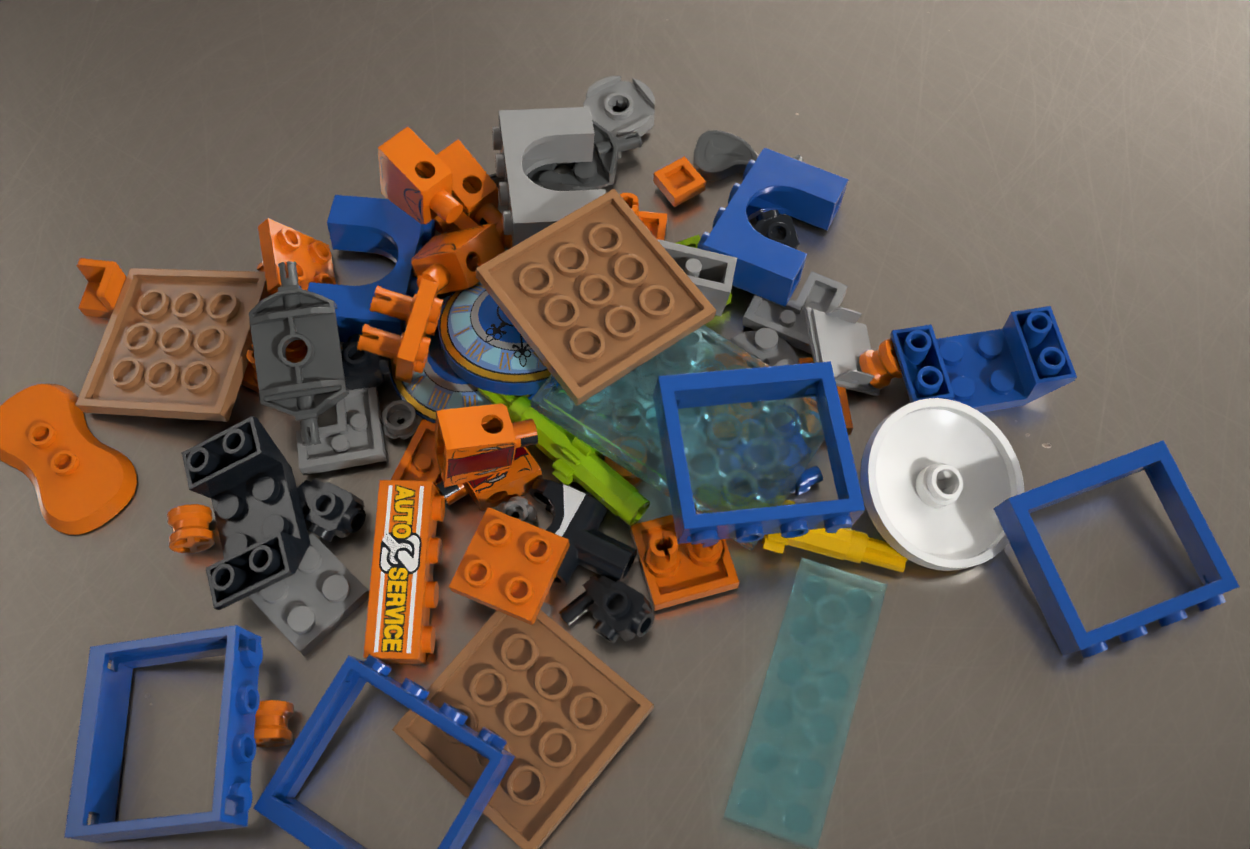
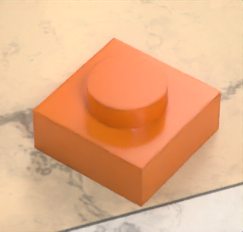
(679, 181)

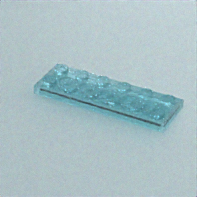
(806, 705)

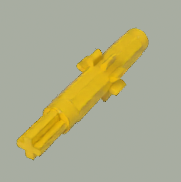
(842, 545)

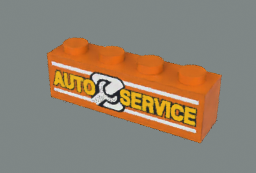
(403, 572)

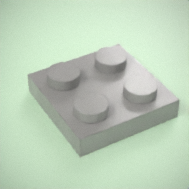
(313, 598)

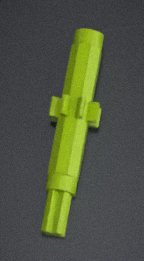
(577, 460)

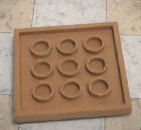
(595, 295)
(175, 345)
(549, 702)

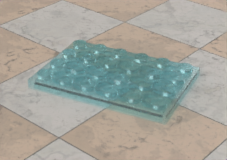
(733, 452)

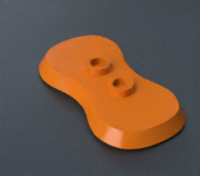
(73, 473)

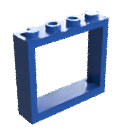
(746, 386)
(1184, 516)
(104, 727)
(278, 799)

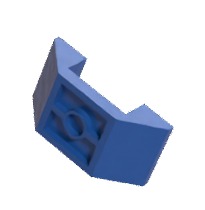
(986, 367)

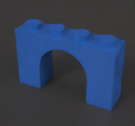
(772, 184)
(377, 228)

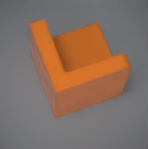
(103, 287)

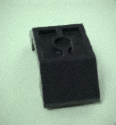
(253, 509)

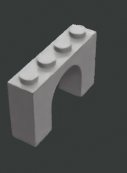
(532, 140)

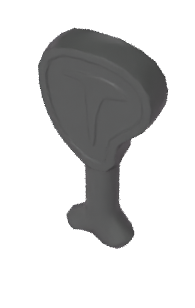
(723, 154)

